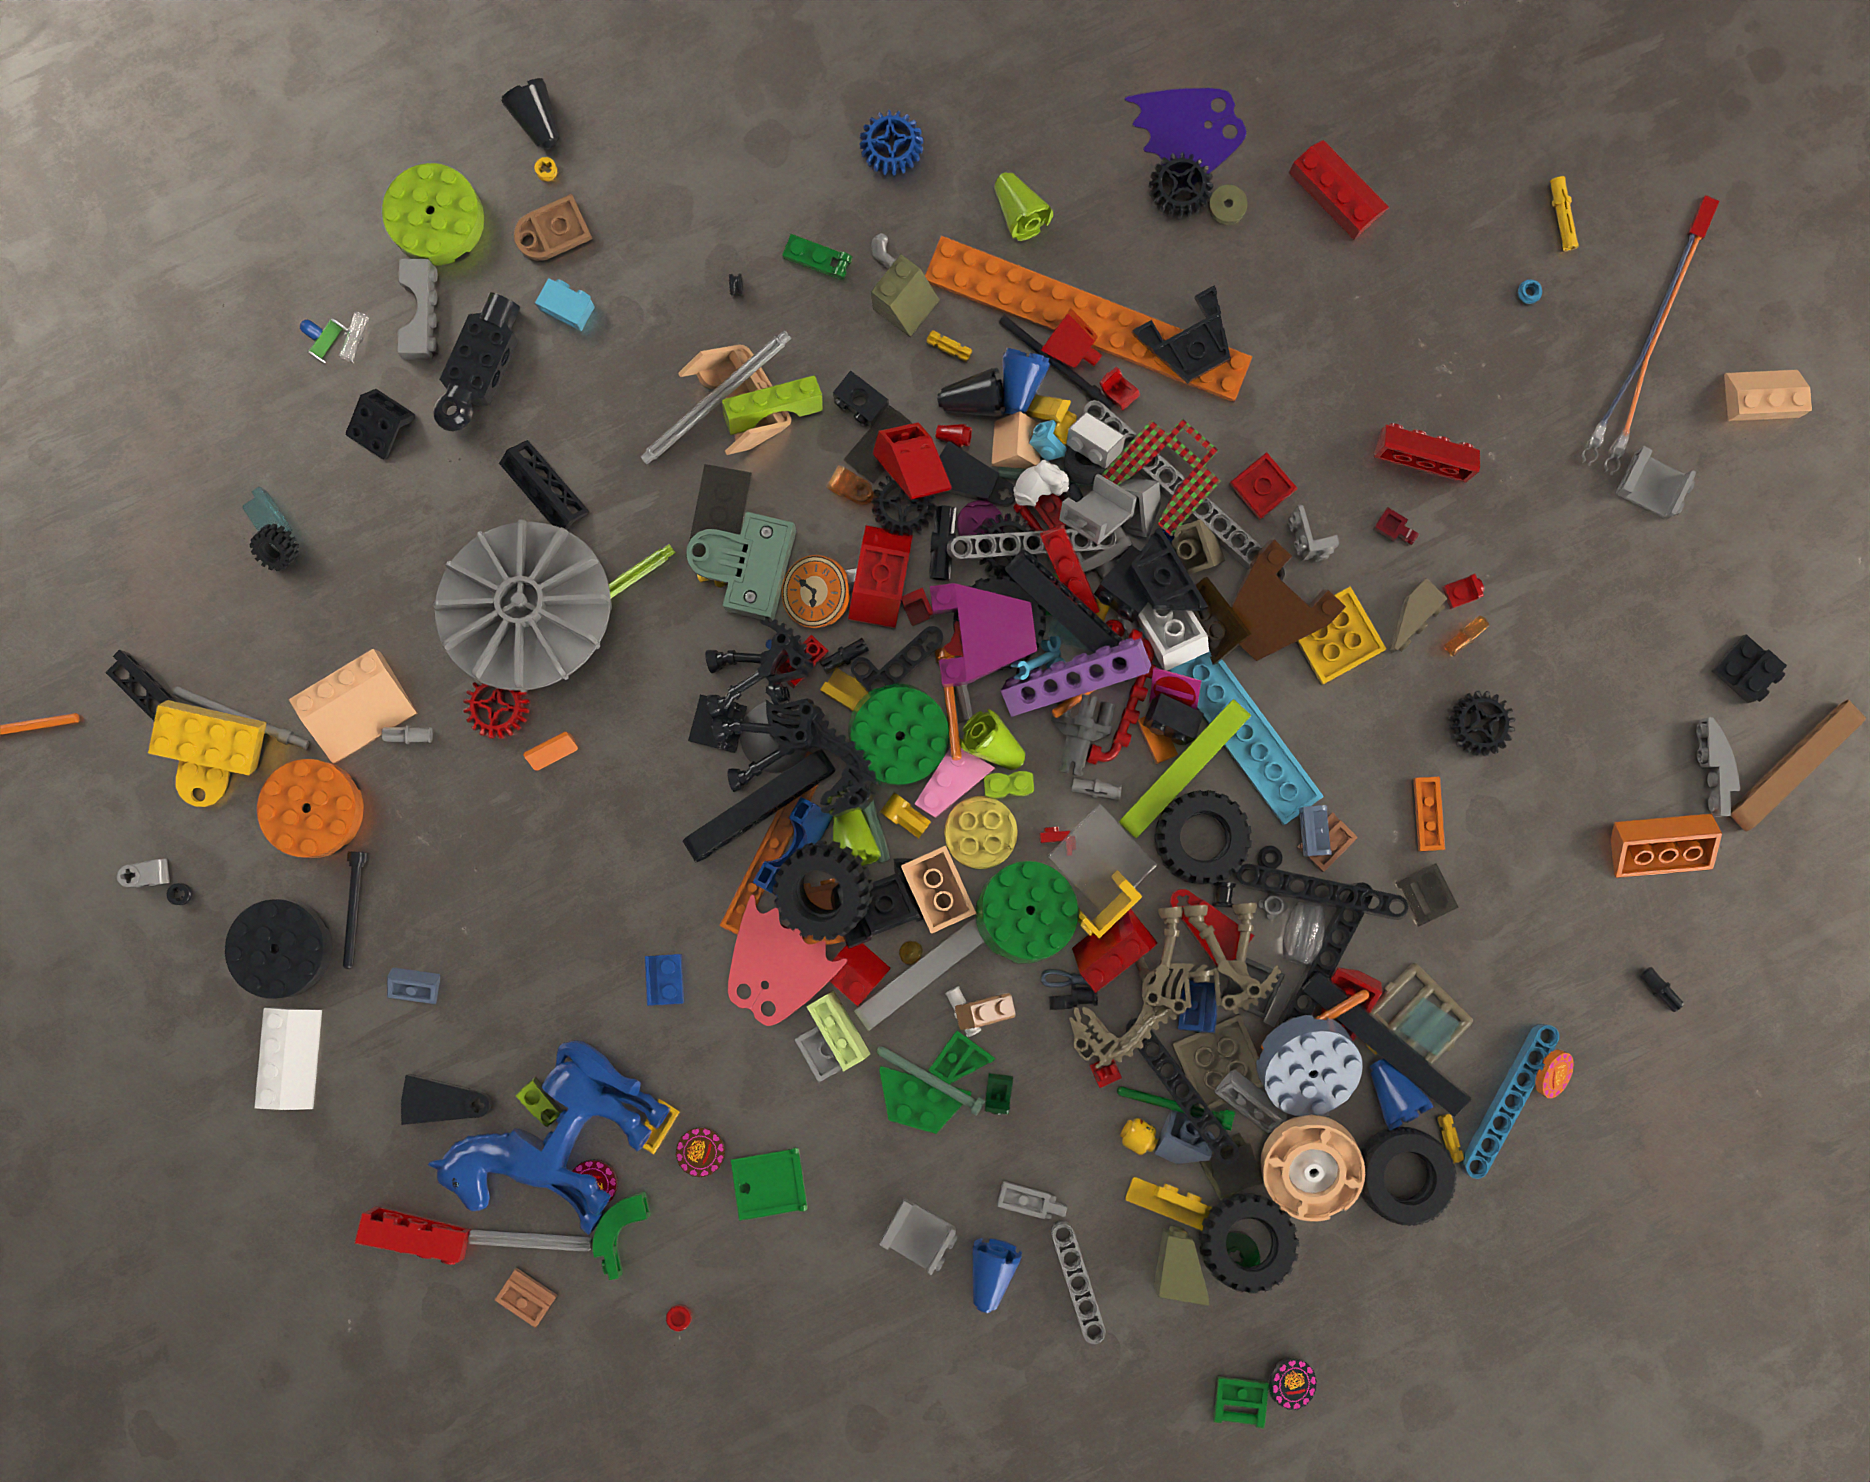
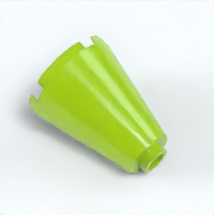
(1021, 207)
(992, 741)
(855, 833)

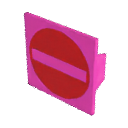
(1176, 687)

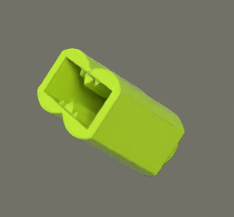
(1016, 784)

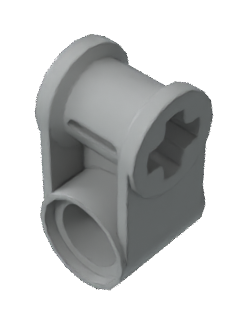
(146, 874)

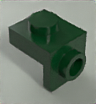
(998, 1094)

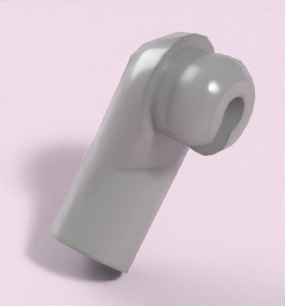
(879, 250)

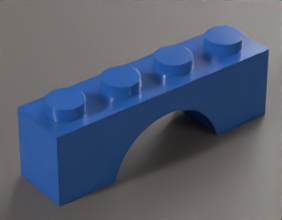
(808, 827)

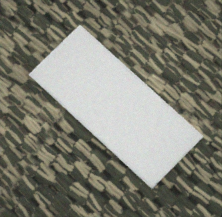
(1277, 1005)

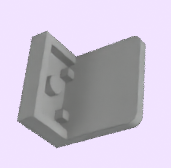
(1305, 545)

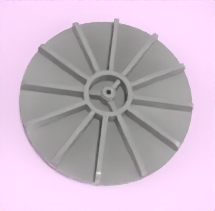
(522, 606)

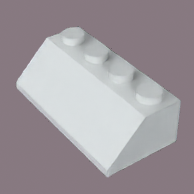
(288, 1058)

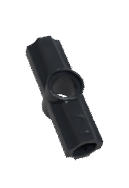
(943, 532)

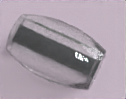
(1304, 933)

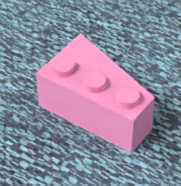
(951, 782)

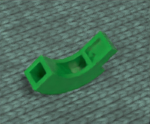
(626, 1211)

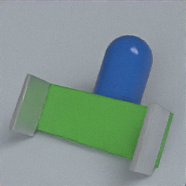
(323, 337)

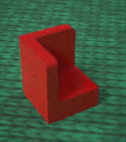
(917, 607)

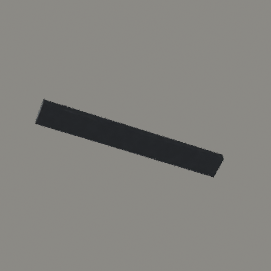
(1389, 1045)

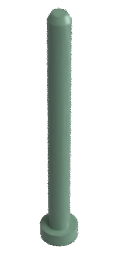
(937, 1083)

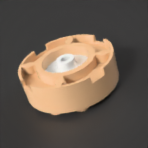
(1312, 1167)

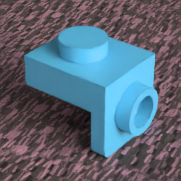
(1046, 442)

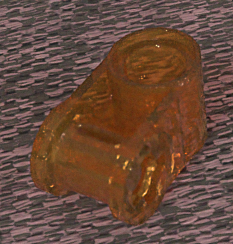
(847, 484)

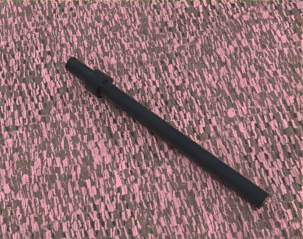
(1092, 392)

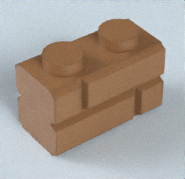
(985, 1011)

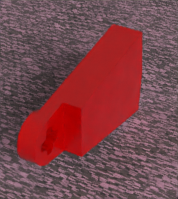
(1225, 928)

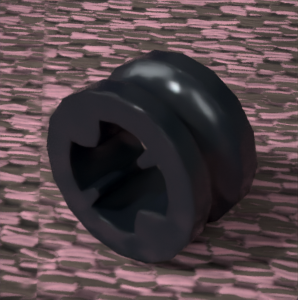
(736, 284)
(177, 901)

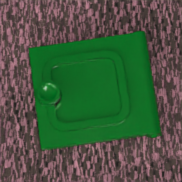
(773, 1183)

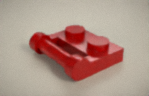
(1049, 509)

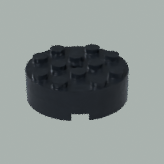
(278, 948)

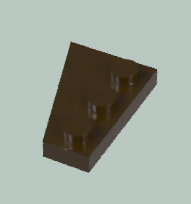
(1219, 622)

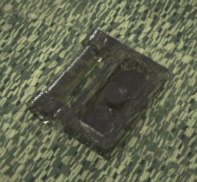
(1434, 891)

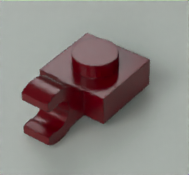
(1393, 525)

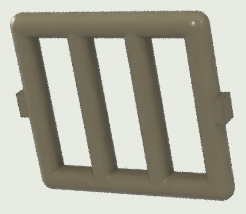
(1430, 987)

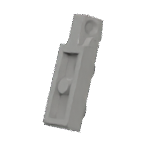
(1029, 1201)

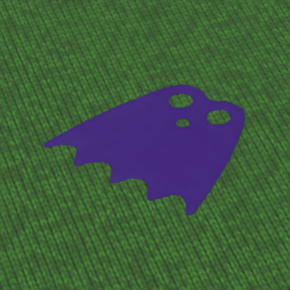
(1177, 125)

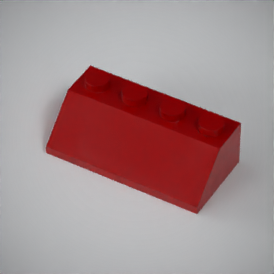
(1337, 188)
(1427, 452)

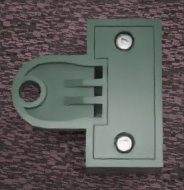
(749, 563)

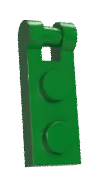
(816, 256)

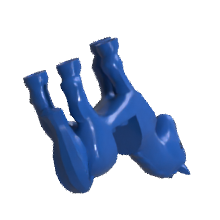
(588, 1089)

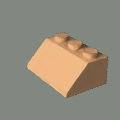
(1766, 395)
(938, 889)

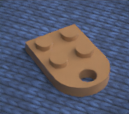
(554, 229)

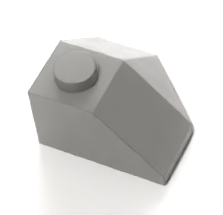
(1146, 505)

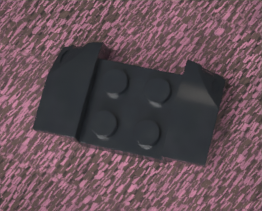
(890, 906)

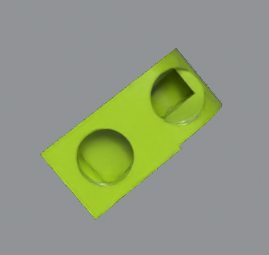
(539, 1102)

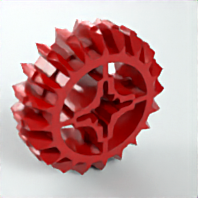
(495, 717)

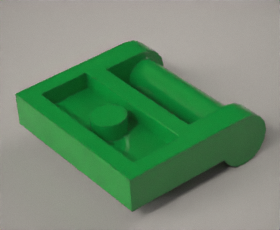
(1243, 1394)

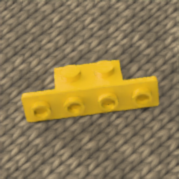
(1168, 1203)

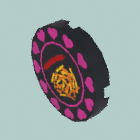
(1292, 1383)

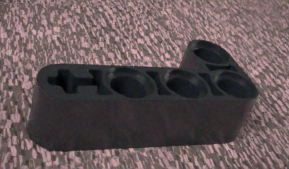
(900, 658)

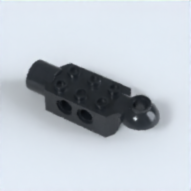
(477, 362)

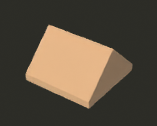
(1012, 441)

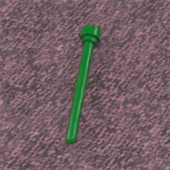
(1225, 1117)

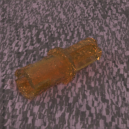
(1466, 635)

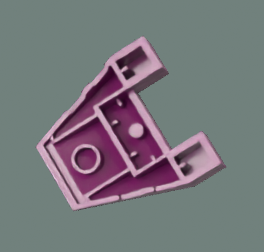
(992, 631)

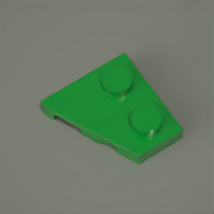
(959, 1059)

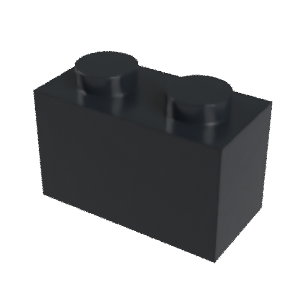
(1173, 719)

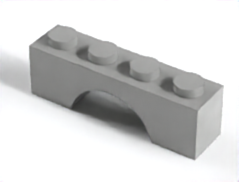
(417, 338)

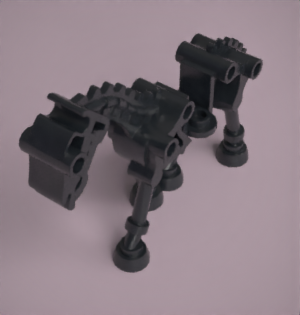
(810, 729)

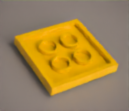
(1344, 642)

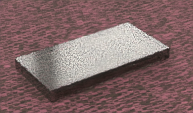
(720, 502)

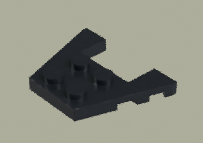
(1195, 348)

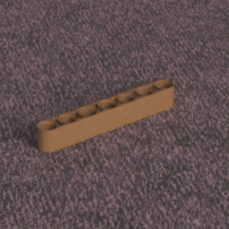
(1797, 765)

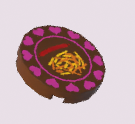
(700, 1152)

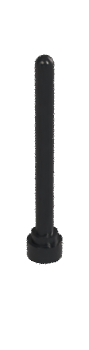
(356, 861)

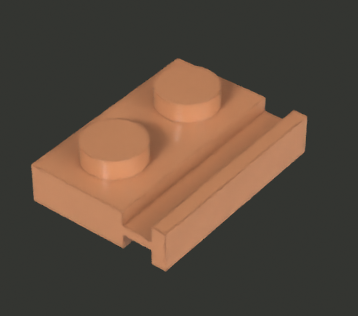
(1340, 839)
(526, 1297)

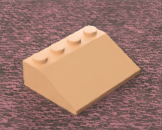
(353, 705)

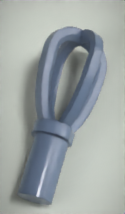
(1074, 978)

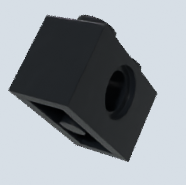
(854, 386)

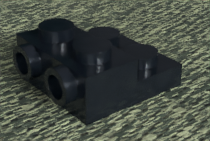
(1750, 669)

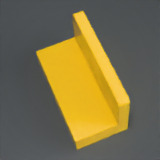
(843, 689)

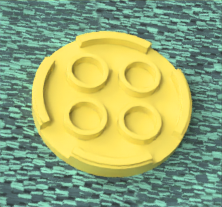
(980, 832)

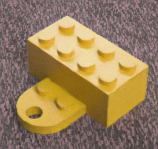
(207, 747)

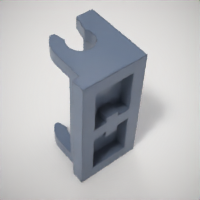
(1314, 830)

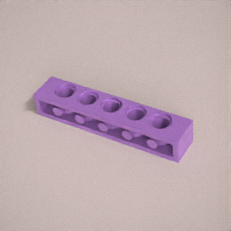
(1020, 701)

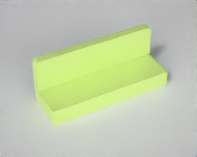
(838, 1030)

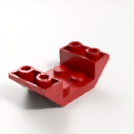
(880, 577)

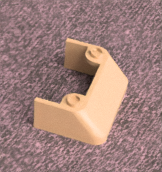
(714, 368)

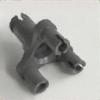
(1082, 731)

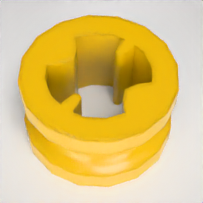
(544, 176)

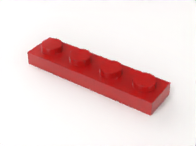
(1068, 565)

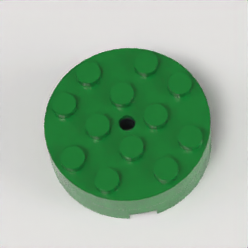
(922, 736)
(1027, 912)

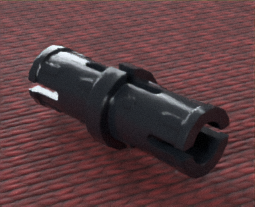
(844, 655)

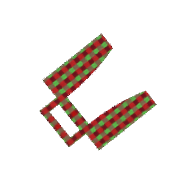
(1194, 487)

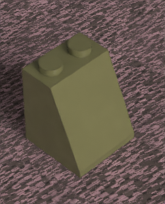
(904, 296)
(1179, 1269)

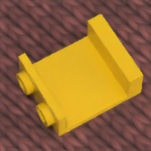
(1114, 910)

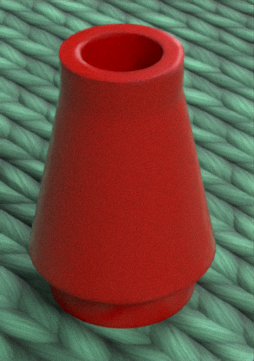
(957, 434)

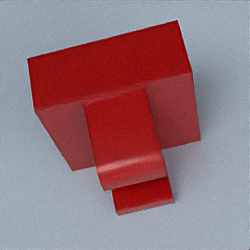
(1106, 1073)

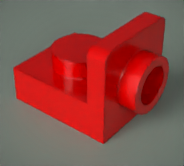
(1464, 591)

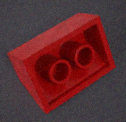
(1112, 953)

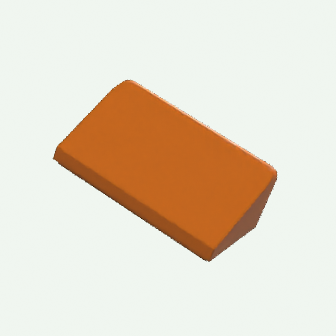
(1159, 745)
(551, 751)

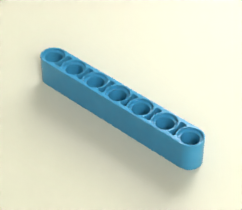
(1498, 1107)

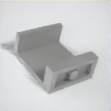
(1655, 485)
(1099, 510)
(919, 1236)

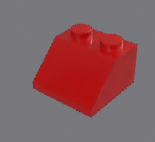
(859, 973)

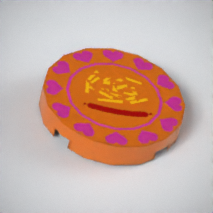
(1555, 1073)

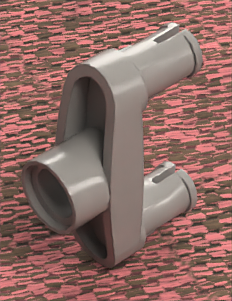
(1106, 560)

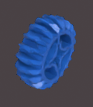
(881, 144)

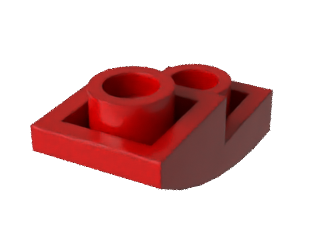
(817, 651)

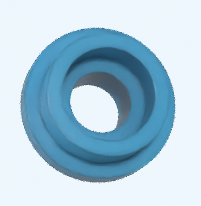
(1534, 286)

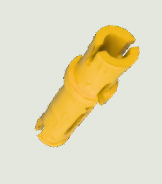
(1564, 215)

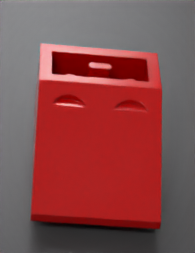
(912, 460)

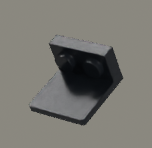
(377, 422)

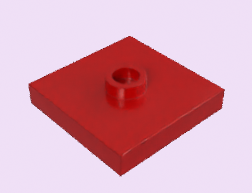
(1263, 486)

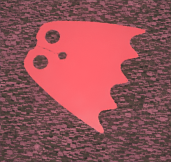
(782, 959)

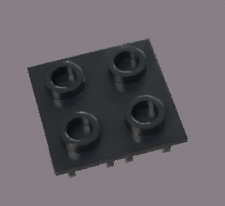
(701, 727)

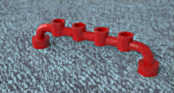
(1129, 713)

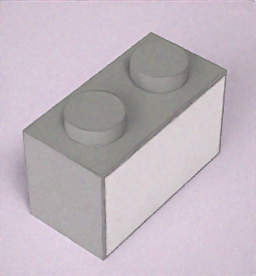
(1095, 440)

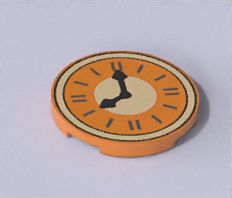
(815, 591)

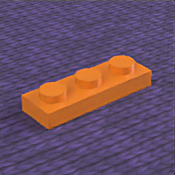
(1429, 813)

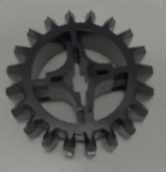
(1173, 178)
(892, 502)
(994, 528)
(1476, 716)

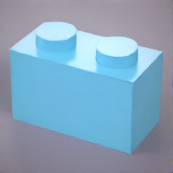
(565, 304)

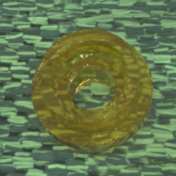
(910, 952)

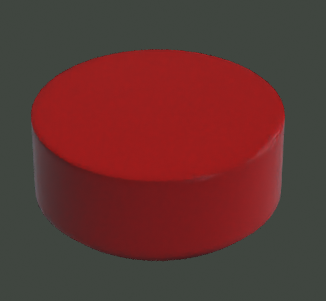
(678, 1317)

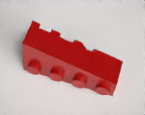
(412, 1235)

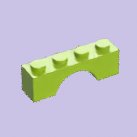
(746, 410)

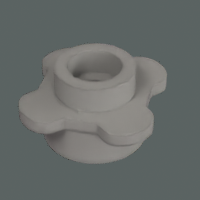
(1280, 905)

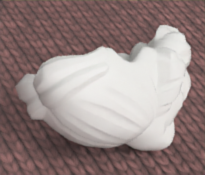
(1038, 481)

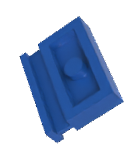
(664, 979)
(1203, 1009)

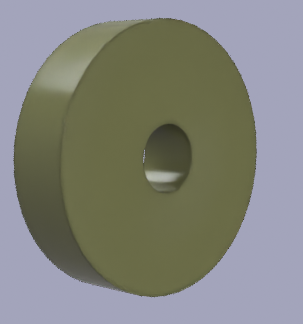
(1230, 194)

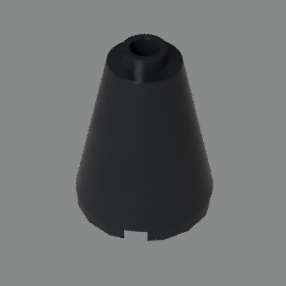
(533, 112)
(974, 395)

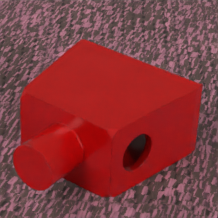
(1072, 341)

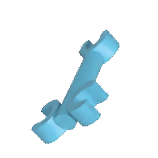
(1050, 657)

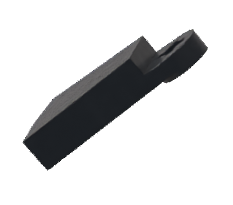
(973, 478)
(435, 1100)

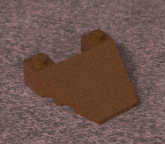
(1275, 611)

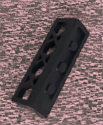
(539, 488)
(140, 675)

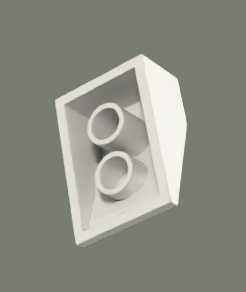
(1173, 635)

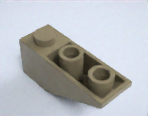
(1416, 609)

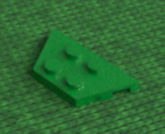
(916, 1102)

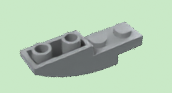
(1718, 756)

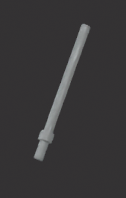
(283, 735)

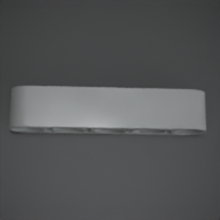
(1081, 1293)

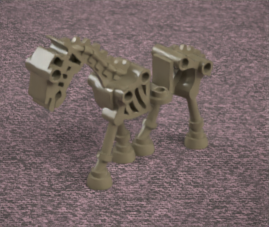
(1159, 1008)

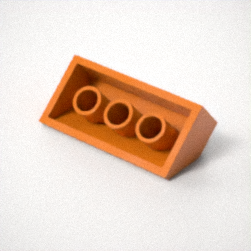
(1665, 845)

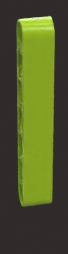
(1184, 768)

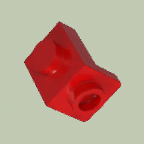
(1118, 389)
(1052, 834)

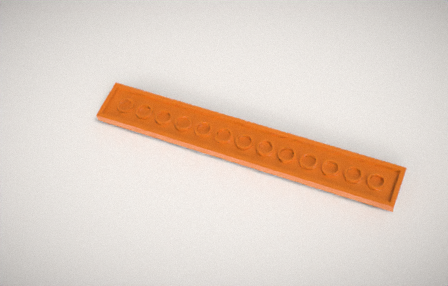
(1047, 301)

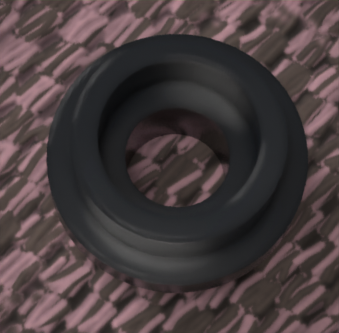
(1275, 852)

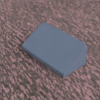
(413, 985)

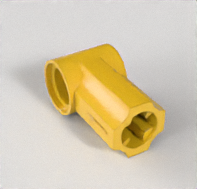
(902, 813)

